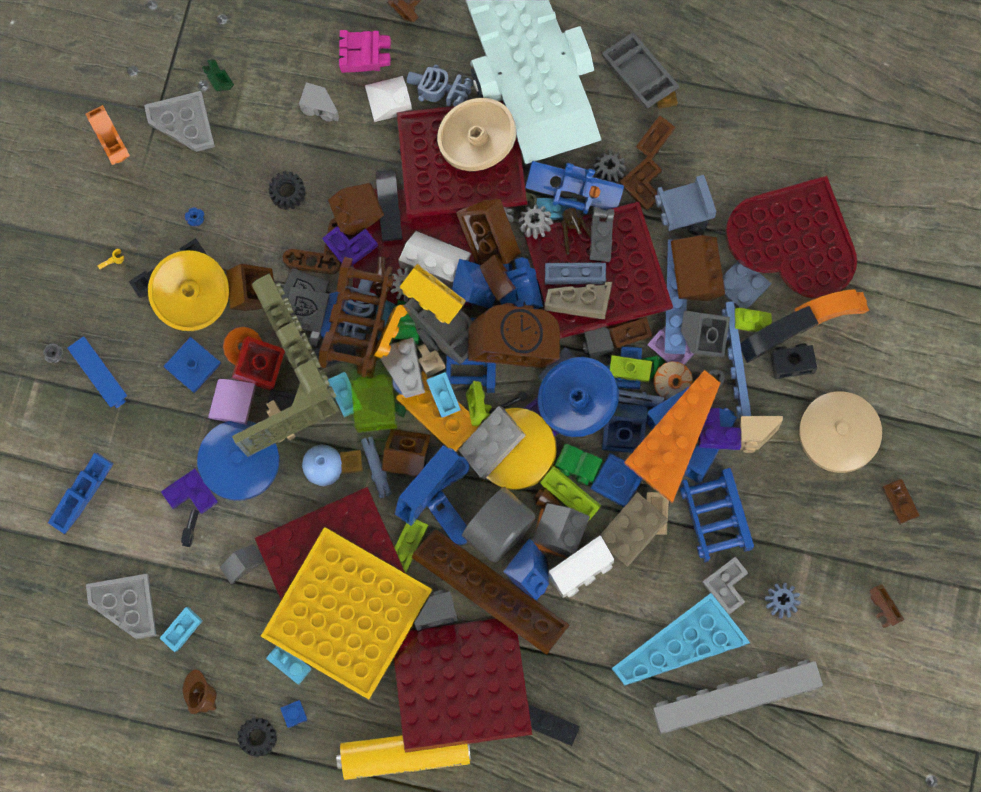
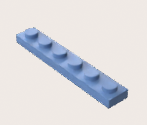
(674, 339)
(737, 371)

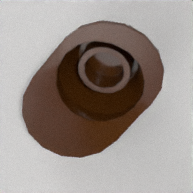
(198, 693)

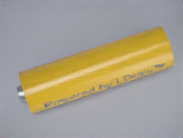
(388, 756)

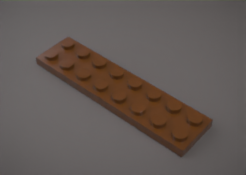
(490, 591)

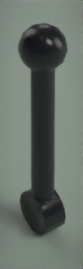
(522, 396)

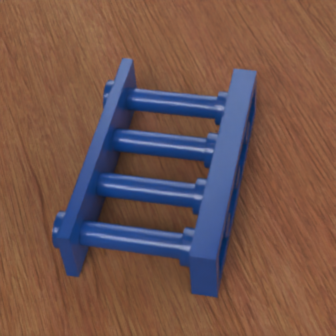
(487, 380)
(731, 501)

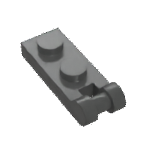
(601, 235)

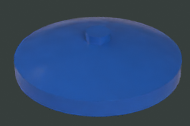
(578, 397)
(228, 469)

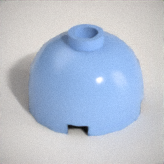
(322, 465)

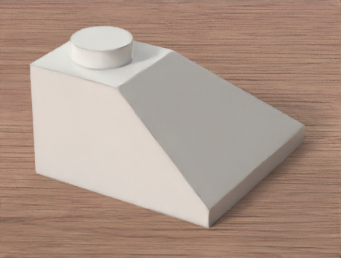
(388, 98)

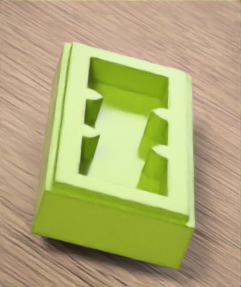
(630, 368)

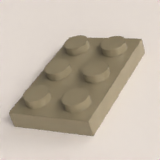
(633, 529)

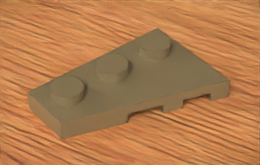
(584, 301)

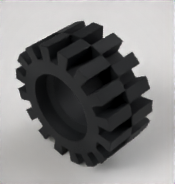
(281, 180)
(266, 746)

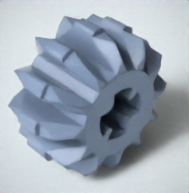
(789, 596)

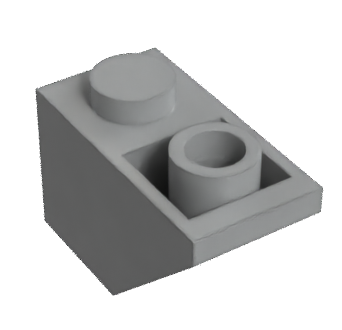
(318, 102)

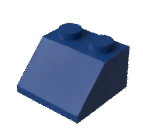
(471, 285)
(529, 570)

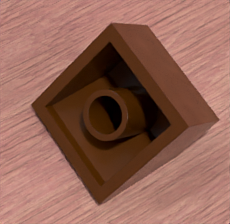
(355, 208)
(240, 282)
(406, 452)

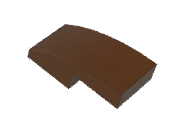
(496, 278)

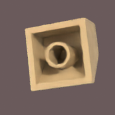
(757, 431)

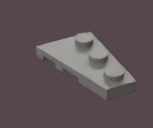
(404, 367)

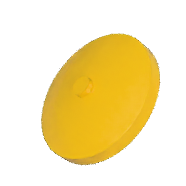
(188, 290)
(530, 457)

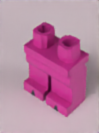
(363, 51)

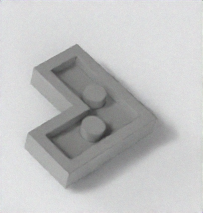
(722, 583)

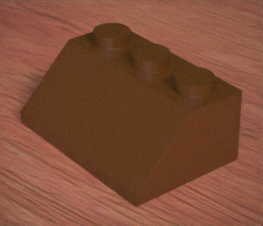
(488, 231)
(698, 268)

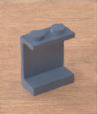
(686, 204)

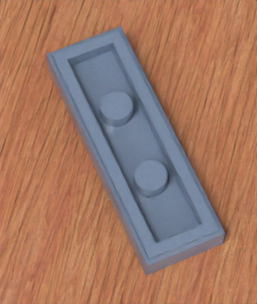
(575, 273)

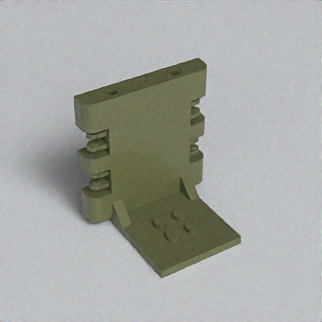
(313, 398)

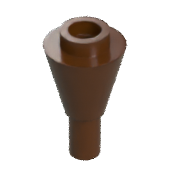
(377, 287)
(543, 497)

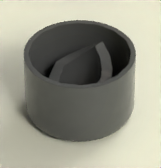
(499, 525)

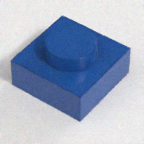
(294, 714)

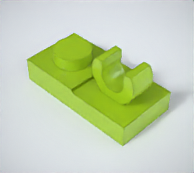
(751, 319)
(475, 400)

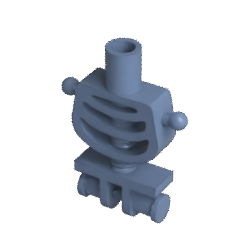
(435, 90)
(364, 288)

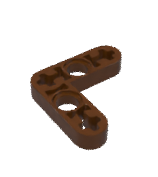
(327, 256)

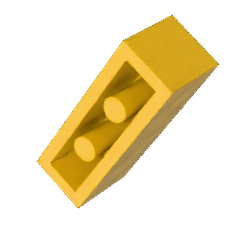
(432, 294)

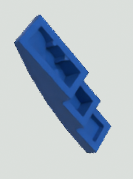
(80, 493)

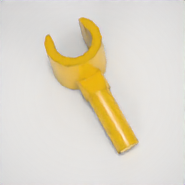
(113, 259)

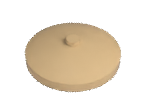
(476, 134)
(840, 432)

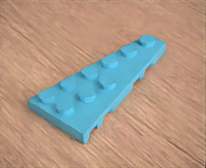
(692, 637)

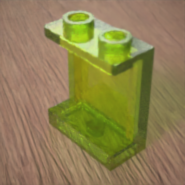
(373, 403)

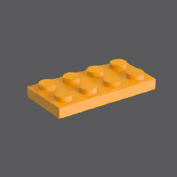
(449, 430)

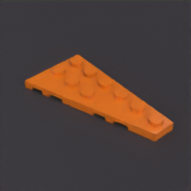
(669, 446)

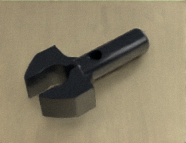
(187, 535)

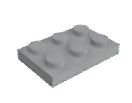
(491, 442)

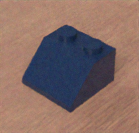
(625, 428)

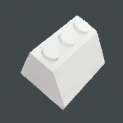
(432, 255)
(581, 567)

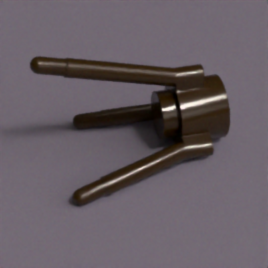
(573, 221)

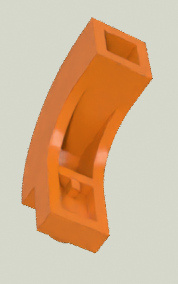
(107, 135)
(837, 304)

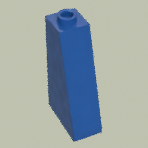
(97, 372)
(703, 457)
(426, 485)

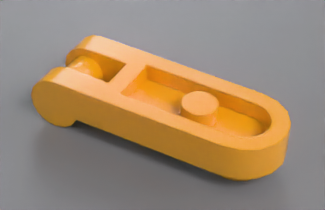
(389, 332)

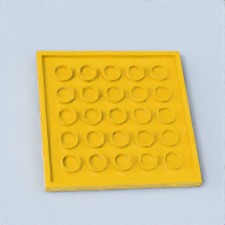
(346, 613)

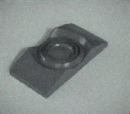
(639, 71)
(450, 337)

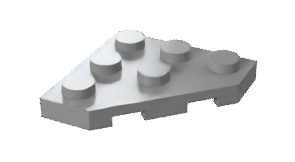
(183, 120)
(125, 603)

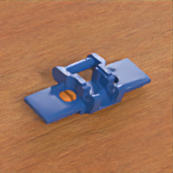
(575, 180)

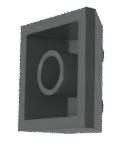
(705, 333)
(560, 529)
(437, 611)

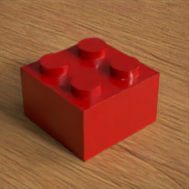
(258, 363)

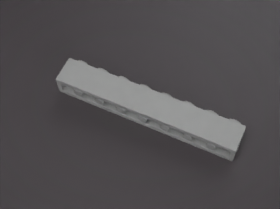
(738, 697)

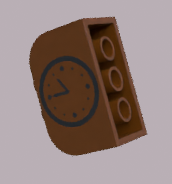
(515, 337)

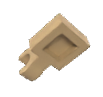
(430, 362)

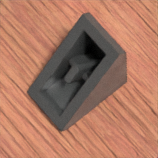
(241, 563)

